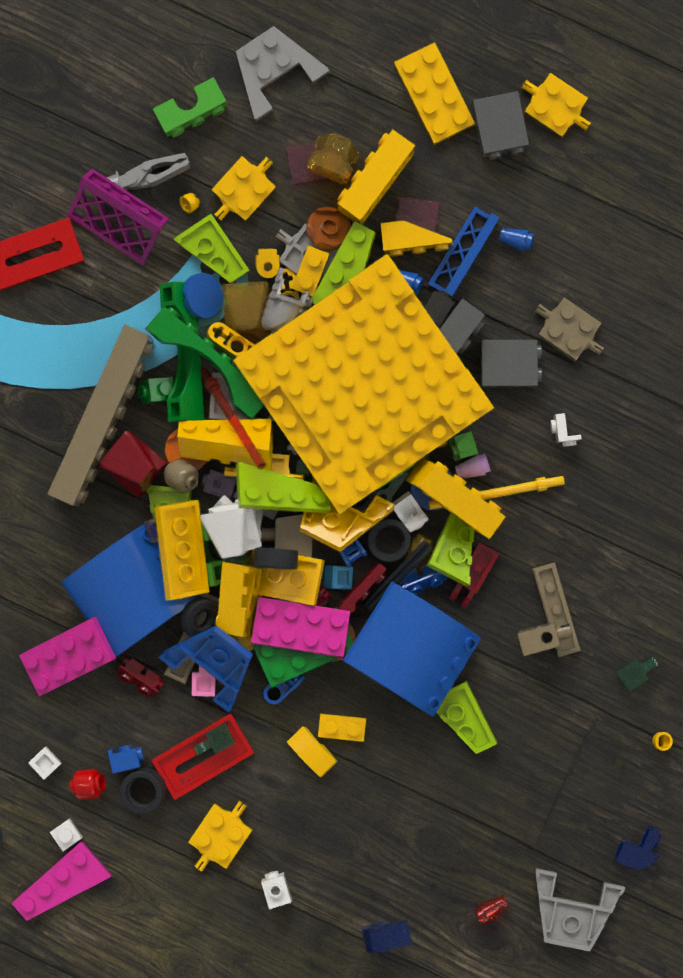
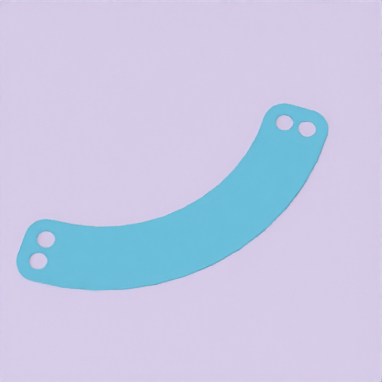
(79, 352)

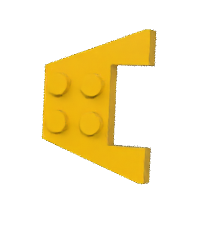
(344, 528)

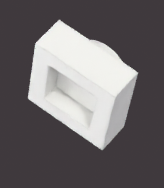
(45, 762)
(66, 834)

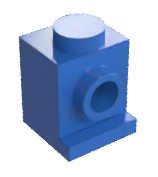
(125, 758)

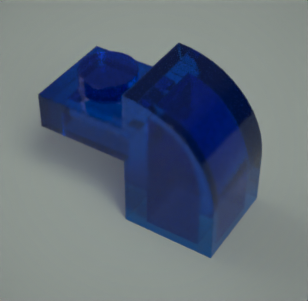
(641, 855)
(382, 937)

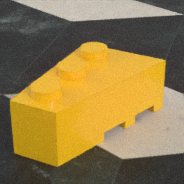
(238, 598)

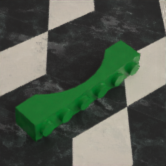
(170, 330)
(186, 397)

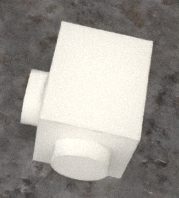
(276, 889)

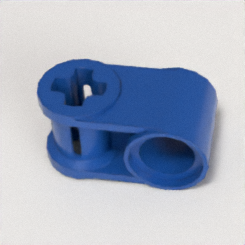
(353, 557)
(285, 689)

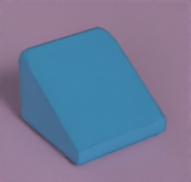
(338, 577)

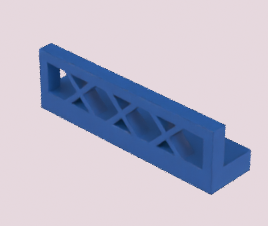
(472, 251)

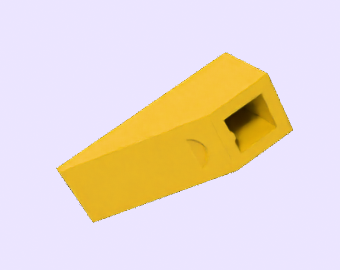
(404, 236)

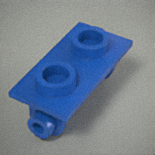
(416, 583)

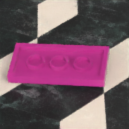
(300, 627)
(67, 656)

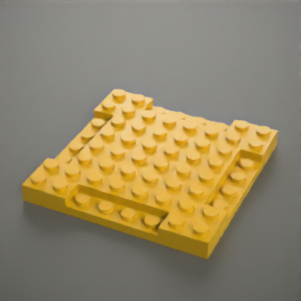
(363, 384)

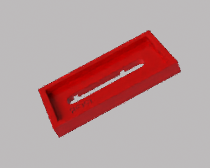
(67, 256)
(182, 783)

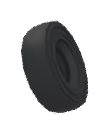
(190, 612)

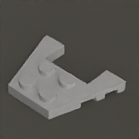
(267, 60)
(570, 921)

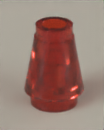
(491, 910)

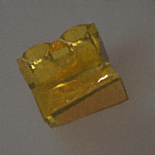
(333, 158)
(245, 306)

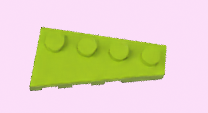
(348, 261)

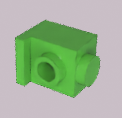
(463, 446)

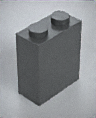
(500, 125)
(510, 364)

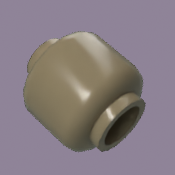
(181, 476)

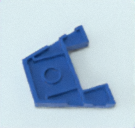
(218, 656)

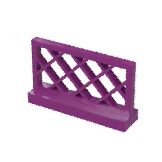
(123, 204)

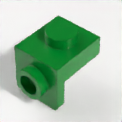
(155, 389)

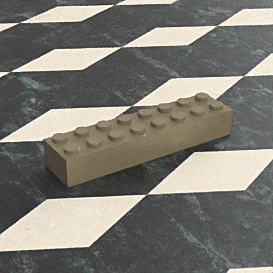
(101, 416)

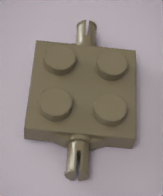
(569, 329)

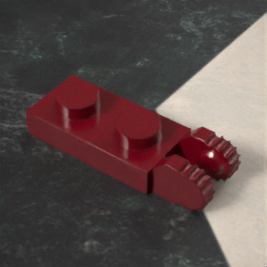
(482, 562)
(360, 591)

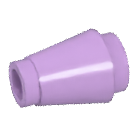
(473, 467)

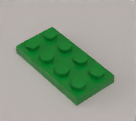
(285, 664)

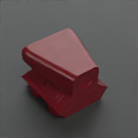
(133, 464)

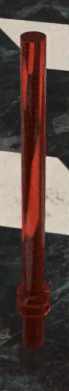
(213, 388)

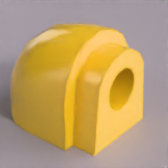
(267, 262)

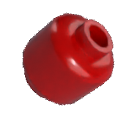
(87, 784)

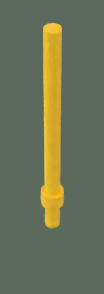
(539, 484)

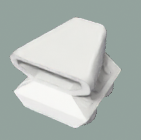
(232, 529)

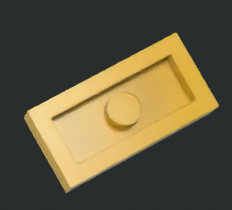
(310, 270)
(342, 727)

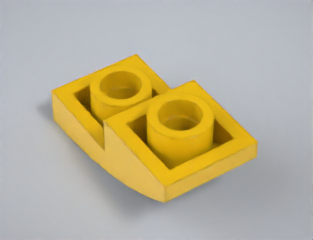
(312, 752)

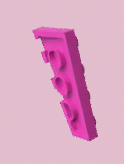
(67, 878)

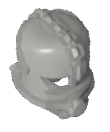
(282, 308)

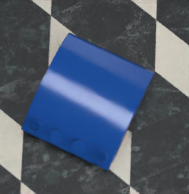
(125, 590)
(412, 648)

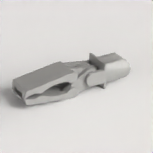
(141, 176)

